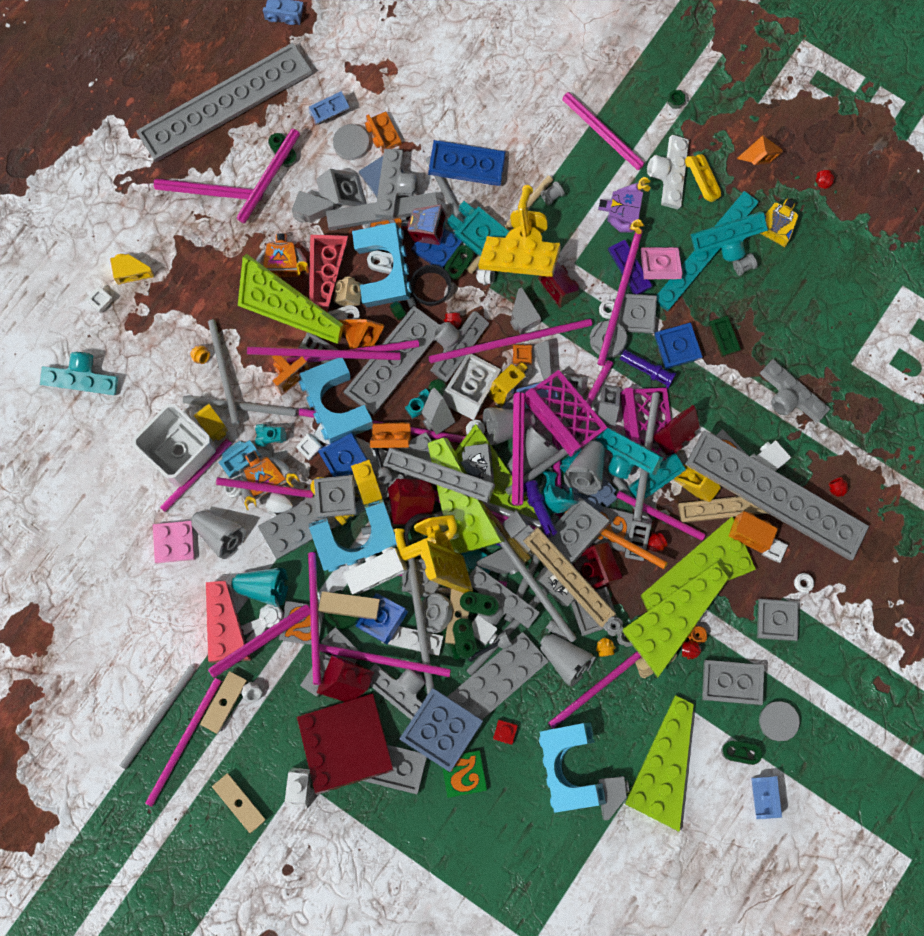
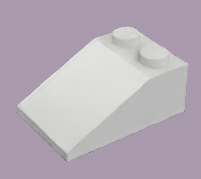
(470, 386)

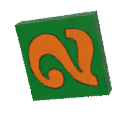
(466, 776)

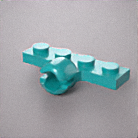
(730, 236)
(79, 376)
(628, 454)

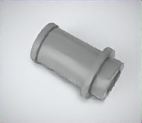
(554, 628)

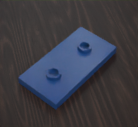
(466, 163)

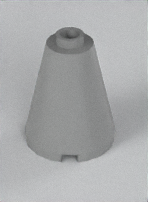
(500, 424)
(536, 450)
(587, 469)
(218, 533)
(566, 658)

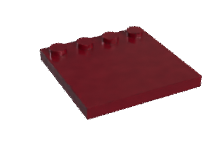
(344, 744)

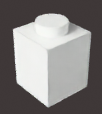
(484, 631)

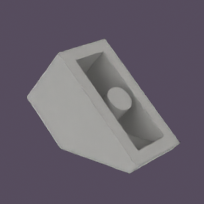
(310, 207)
(524, 314)
(609, 404)
(436, 413)
(499, 563)
(615, 793)

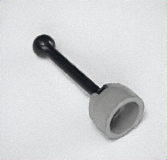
(383, 474)
(502, 641)

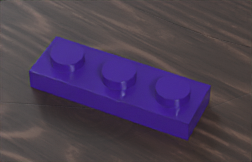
(636, 281)

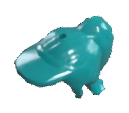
(556, 499)

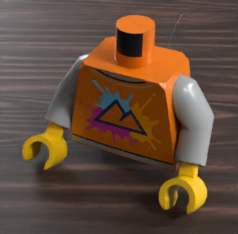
(283, 258)
(264, 471)

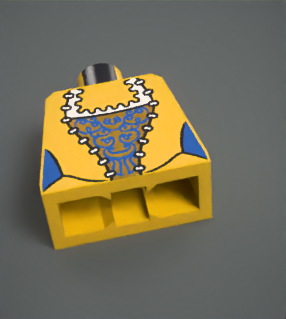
(780, 222)
(507, 382)

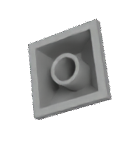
(341, 187)

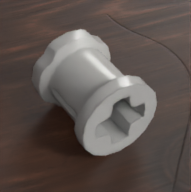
(552, 193)
(745, 264)

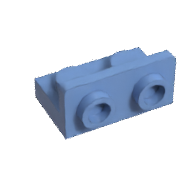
(283, 11)

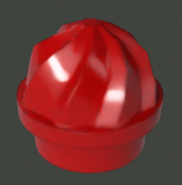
(824, 179)
(454, 319)
(838, 487)
(657, 542)
(691, 650)

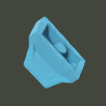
(234, 458)

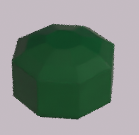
(676, 99)
(398, 310)
(439, 385)

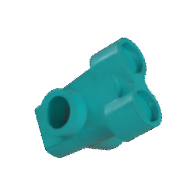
(419, 401)
(269, 434)

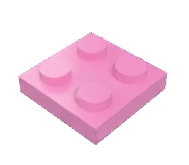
(661, 263)
(173, 542)

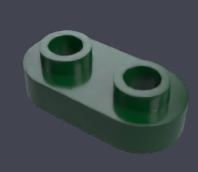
(289, 161)
(458, 263)
(479, 603)
(464, 637)
(741, 752)

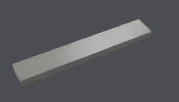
(366, 213)
(439, 475)

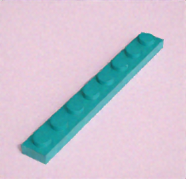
(697, 262)

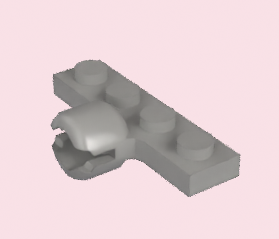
(393, 184)
(456, 339)
(792, 393)
(508, 601)
(400, 691)

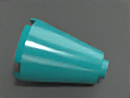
(262, 585)

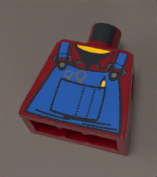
(426, 224)

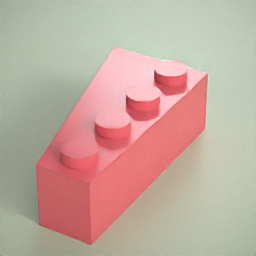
(324, 267)
(223, 624)

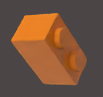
(753, 532)

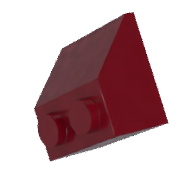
(560, 286)
(678, 430)
(410, 498)
(598, 566)
(344, 679)

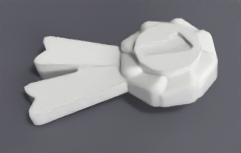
(268, 617)

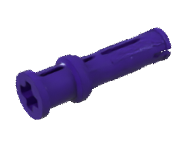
(656, 372)
(536, 501)

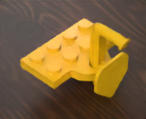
(523, 246)
(441, 561)

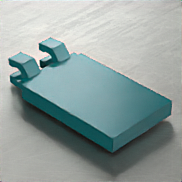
(475, 227)

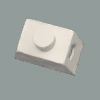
(298, 787)

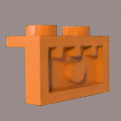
(383, 131)
(390, 435)

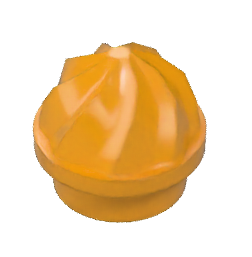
(200, 354)
(605, 647)

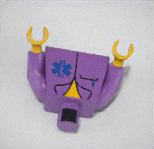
(625, 207)

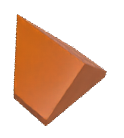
(761, 152)
(361, 332)

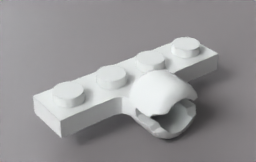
(671, 171)

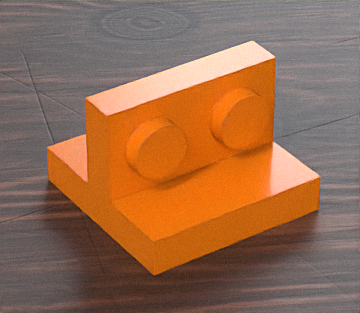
(288, 375)

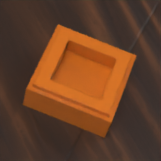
(522, 354)

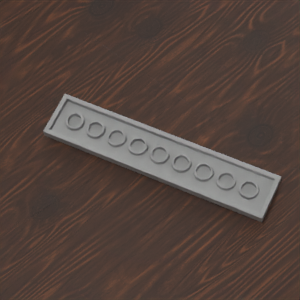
(223, 102)
(777, 495)
(291, 528)

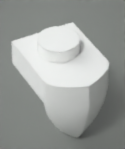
(277, 503)

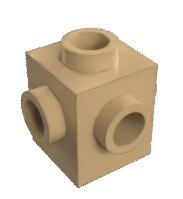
(347, 292)

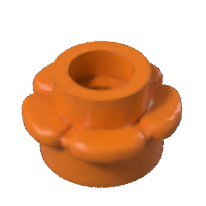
(702, 634)

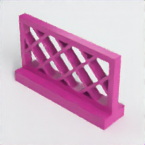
(630, 412)
(551, 420)

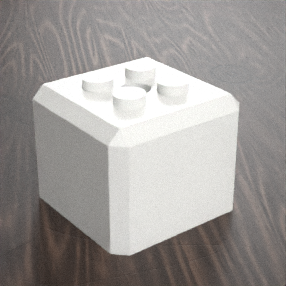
(166, 432)

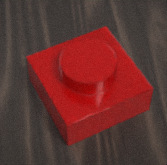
(505, 732)

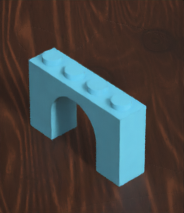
(395, 286)
(316, 383)
(334, 555)
(563, 793)

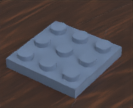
(441, 729)

